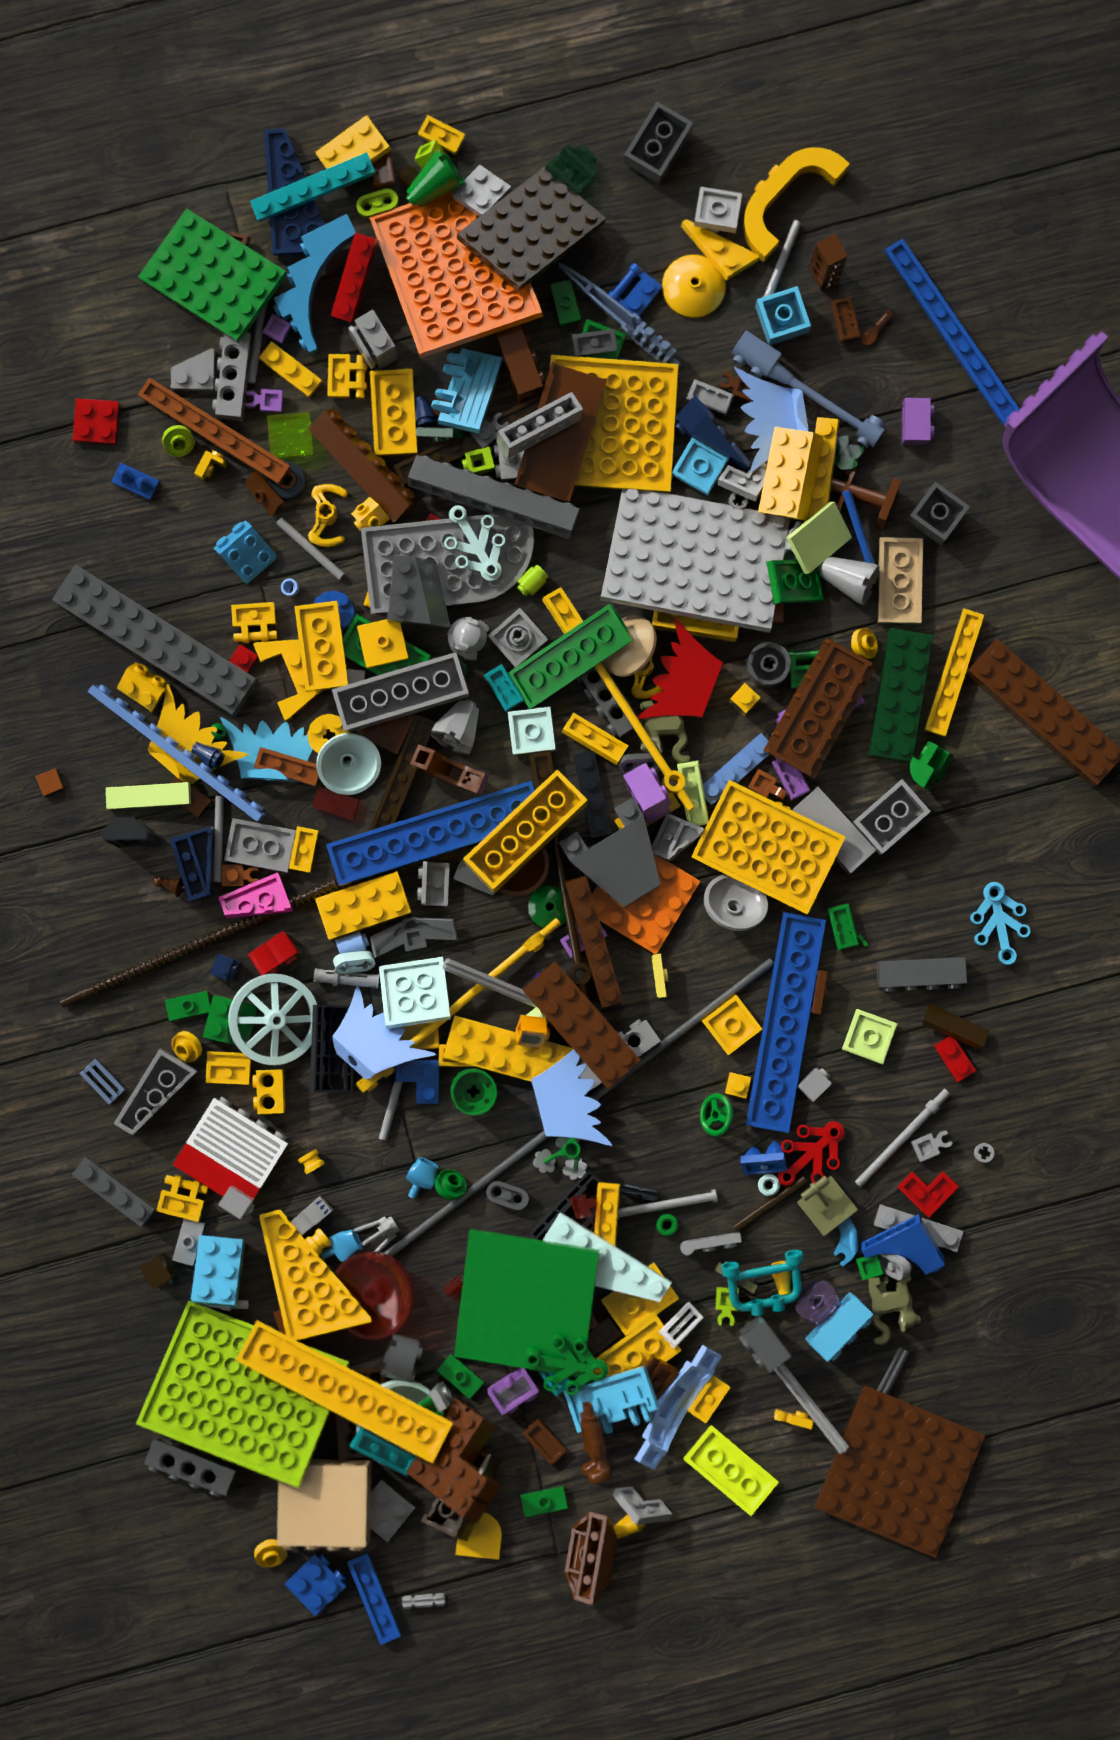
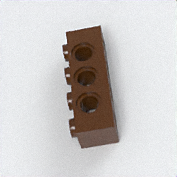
(828, 262)

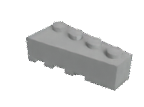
(158, 1084)

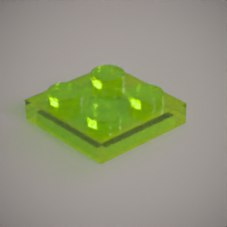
(290, 435)

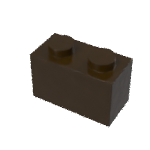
(159, 1272)

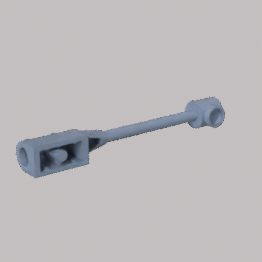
(764, 361)

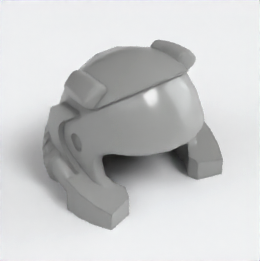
(467, 637)

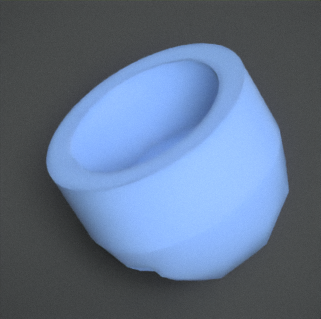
(286, 587)

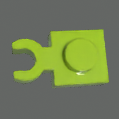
(723, 1303)

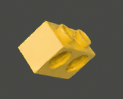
(276, 1091)

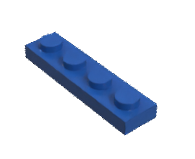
(374, 1598)

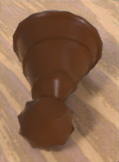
(174, 885)

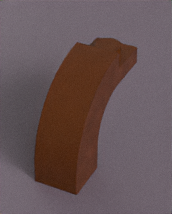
(449, 770)

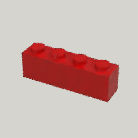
(354, 277)

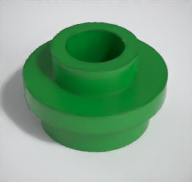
(674, 1225)

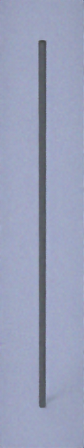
(595, 1095)

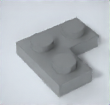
(742, 483)
(639, 1510)

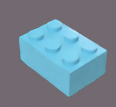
(218, 1271)
(840, 1327)

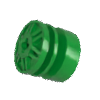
(481, 1101)

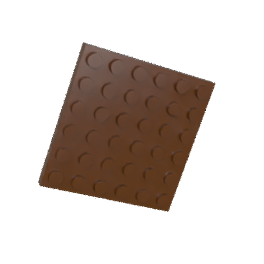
(900, 1471)

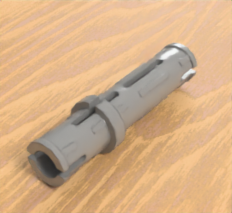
(352, 979)

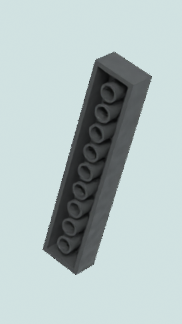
(155, 640)

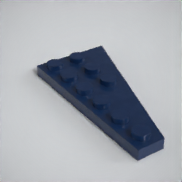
(283, 170)

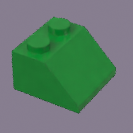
(217, 1021)

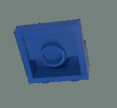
(316, 1583)

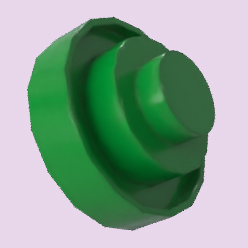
(450, 1184)

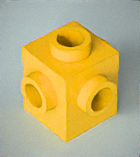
(369, 515)

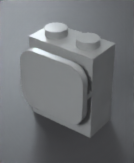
(373, 341)

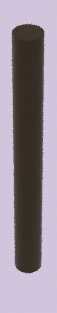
(770, 1203)

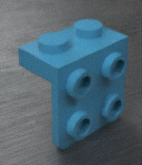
(245, 551)

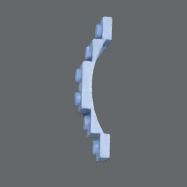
(674, 1405)

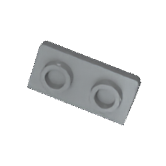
(434, 884)

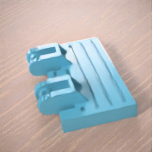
(470, 393)
(613, 1396)

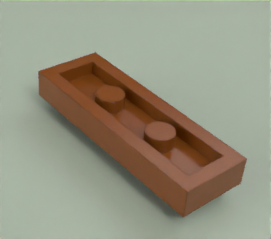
(291, 767)

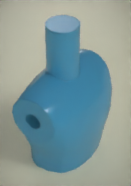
(421, 1175)
(343, 1245)

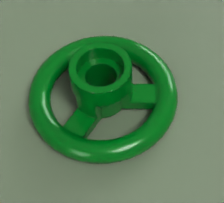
(719, 1114)

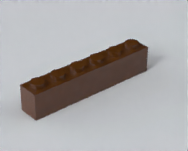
(363, 464)
(593, 941)

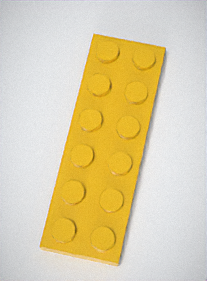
(498, 1050)

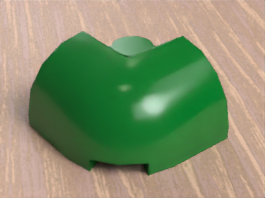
(930, 765)

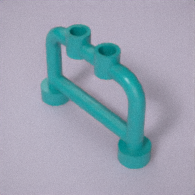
(777, 1301)

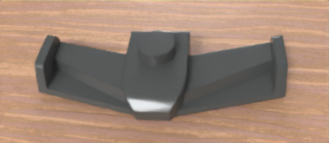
(413, 934)

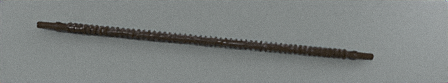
(85, 993)

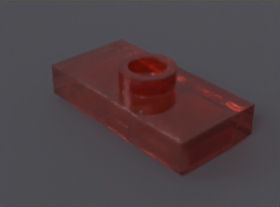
(335, 803)

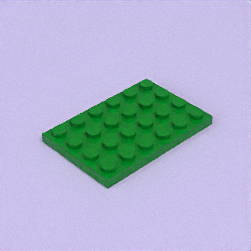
(212, 275)

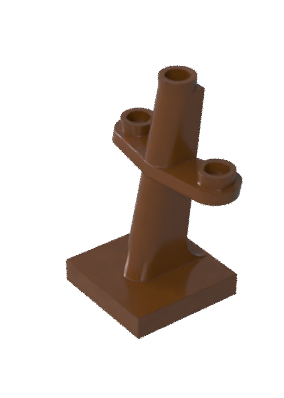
(868, 497)

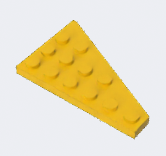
(307, 1290)

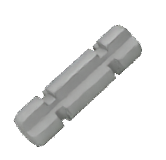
(424, 1600)

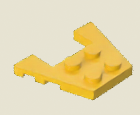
(291, 653)

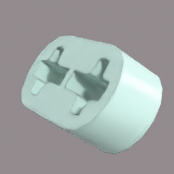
(354, 962)

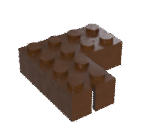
(452, 1473)

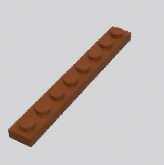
(214, 431)

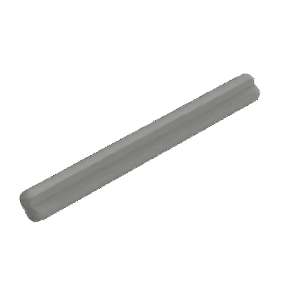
(486, 981)
(811, 1408)

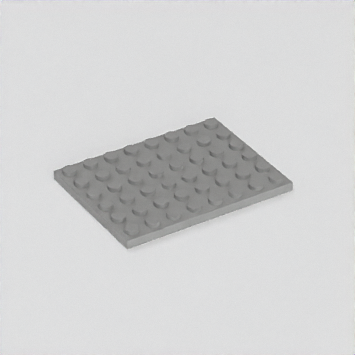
(694, 558)

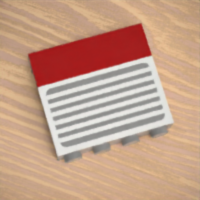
(230, 1150)

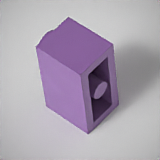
(917, 421)

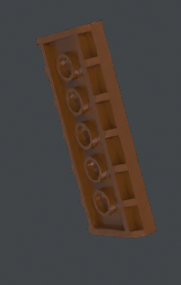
(554, 463)
(820, 708)

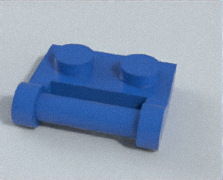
(642, 293)

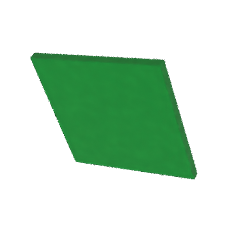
(522, 1296)

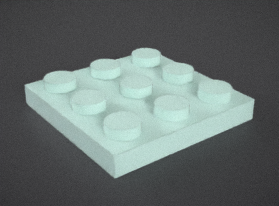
(414, 992)

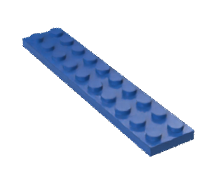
(423, 835)
(785, 1022)

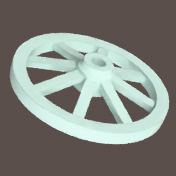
(268, 1018)

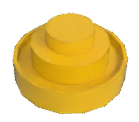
(864, 643)
(186, 1046)
(269, 1554)

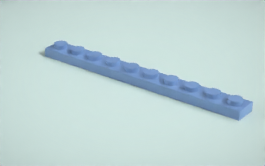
(170, 746)

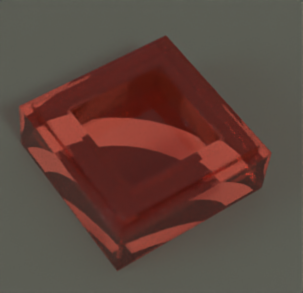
(453, 1286)

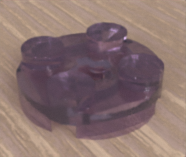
(827, 1306)

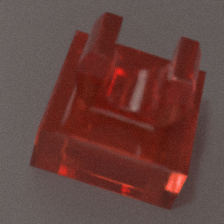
(582, 1205)

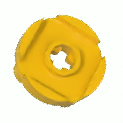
(320, 726)

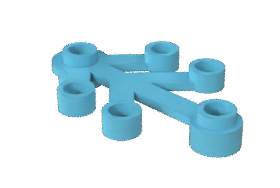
(999, 920)

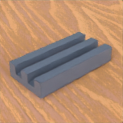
(83, 1073)

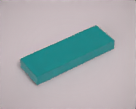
(382, 1451)

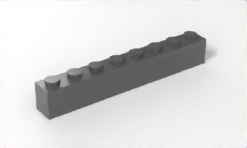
(493, 496)

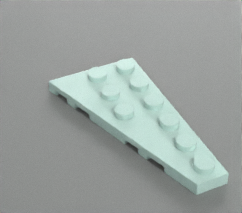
(615, 1268)

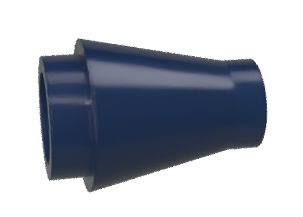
(423, 412)
(209, 755)

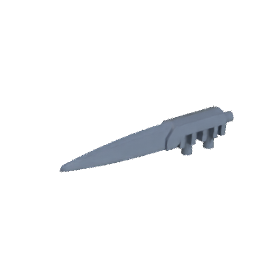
(630, 323)

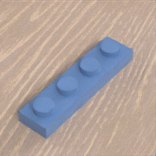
(736, 768)

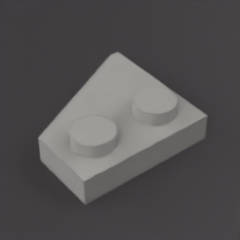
(195, 373)
(675, 836)

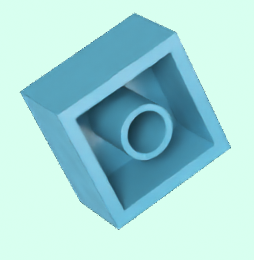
(783, 315)

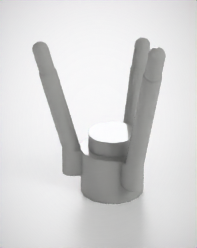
(387, 1228)

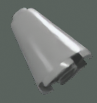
(850, 577)

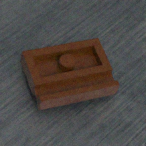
(660, 1374)

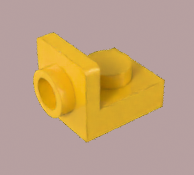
(206, 466)

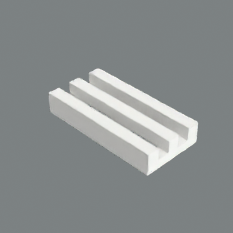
(668, 1336)

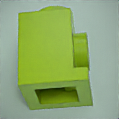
(483, 455)

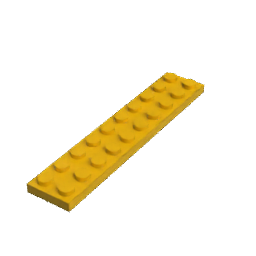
(344, 1391)

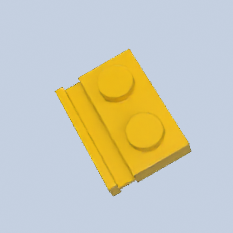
(228, 1068)

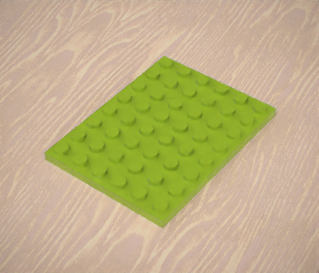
(227, 1407)

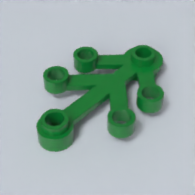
(569, 1365)

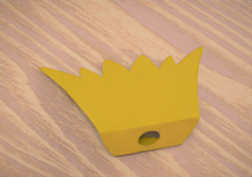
(186, 733)

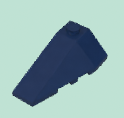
(698, 422)

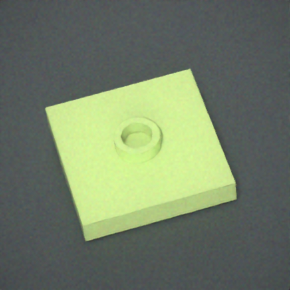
(869, 1036)

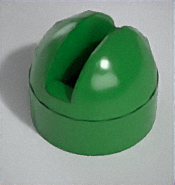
(218, 737)

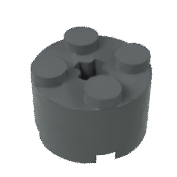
(771, 653)
(401, 1357)

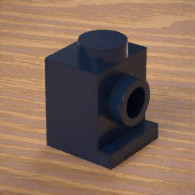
(225, 967)

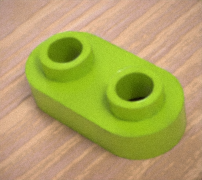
(377, 204)

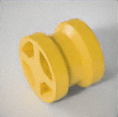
(311, 1161)
(318, 1241)

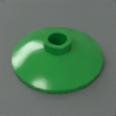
(537, 905)

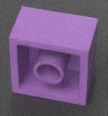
(648, 793)

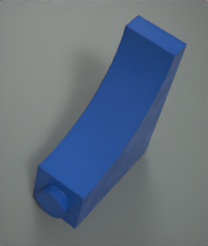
(908, 1240)

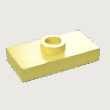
(660, 975)

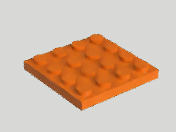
(654, 914)

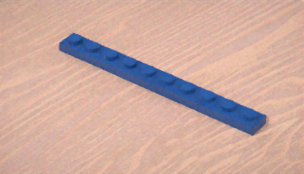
(951, 330)

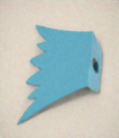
(281, 742)

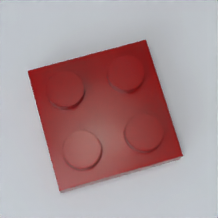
(96, 421)

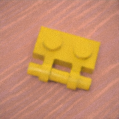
(339, 376)
(254, 615)
(182, 1205)

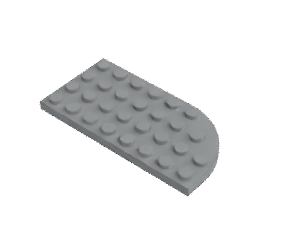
(427, 542)

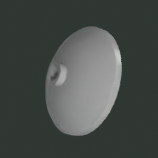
(727, 894)

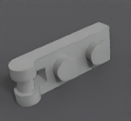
(708, 1243)

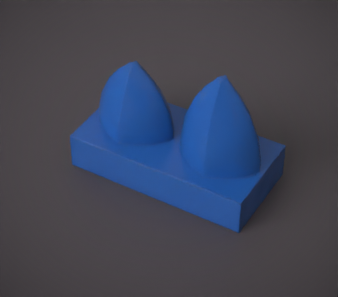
(135, 481)
(759, 1163)

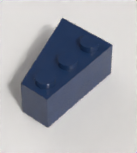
(195, 862)

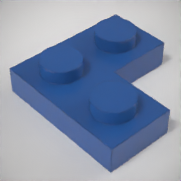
(425, 1075)

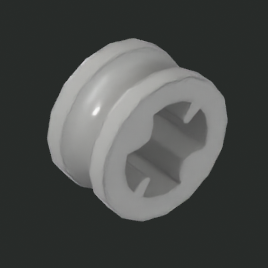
(732, 499)
(978, 1156)

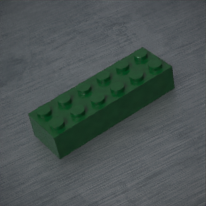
(899, 696)

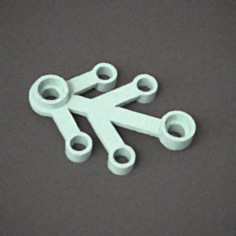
(476, 546)

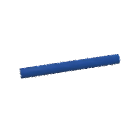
(858, 526)

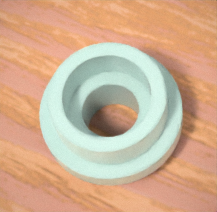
(768, 1177)

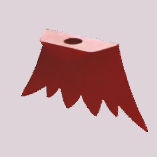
(689, 679)

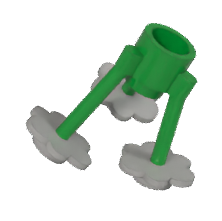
(569, 1151)

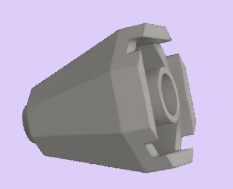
(457, 727)

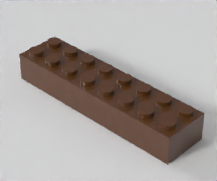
(1044, 713)

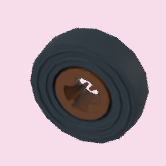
(295, 487)

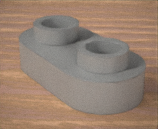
(895, 1266)

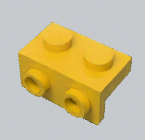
(142, 686)

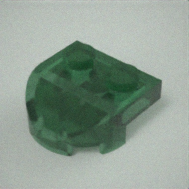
(574, 167)

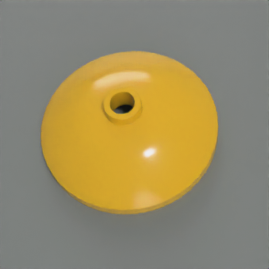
(691, 299)

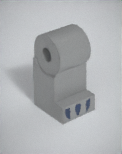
(312, 1215)

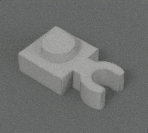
(927, 1146)

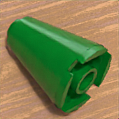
(434, 180)

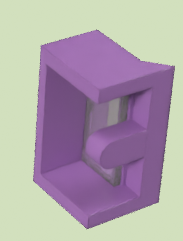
(513, 1391)

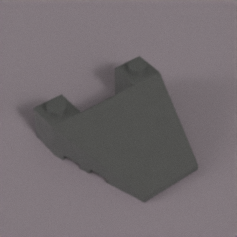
(620, 863)

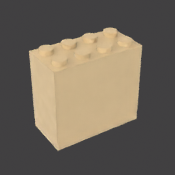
(327, 1507)

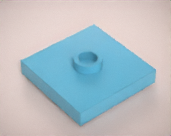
(700, 466)

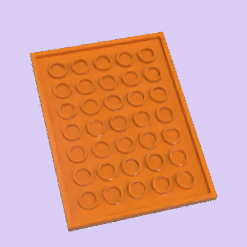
(441, 283)

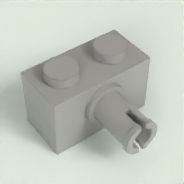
(509, 467)

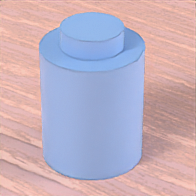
(352, 942)

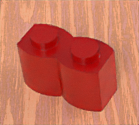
(274, 953)

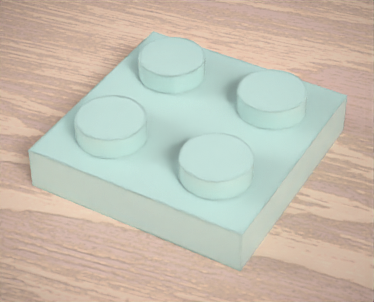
(531, 731)

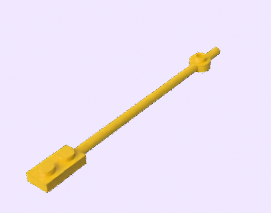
(567, 619)
(534, 943)

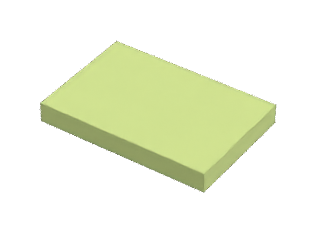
(819, 537)

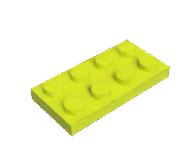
(730, 1470)

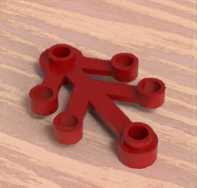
(814, 1150)

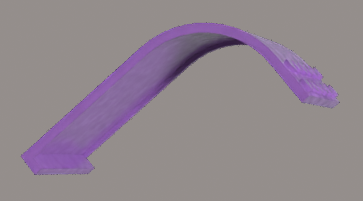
(1070, 451)

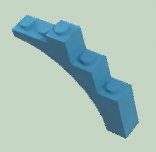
(297, 302)

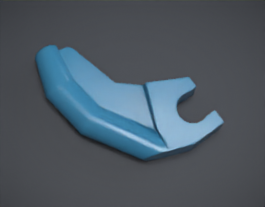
(848, 1241)

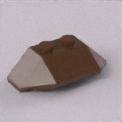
(590, 1557)

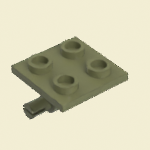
(826, 1205)

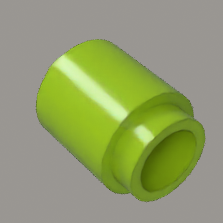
(532, 581)

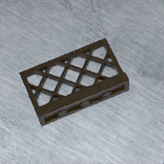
(342, 1428)

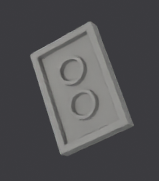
(260, 845)

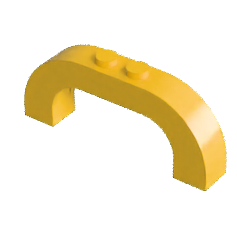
(813, 160)

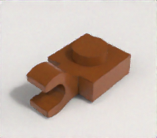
(765, 784)

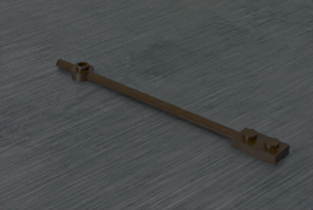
(541, 770)

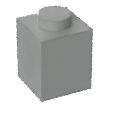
(815, 1083)
(237, 1202)

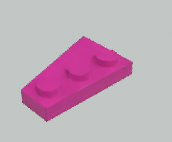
(257, 898)

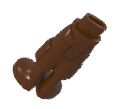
(592, 1431)

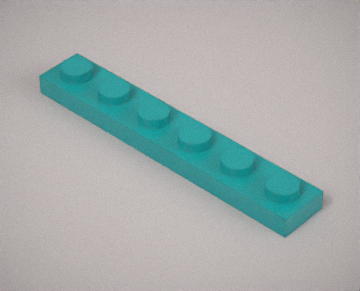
(312, 187)

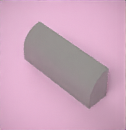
(823, 811)

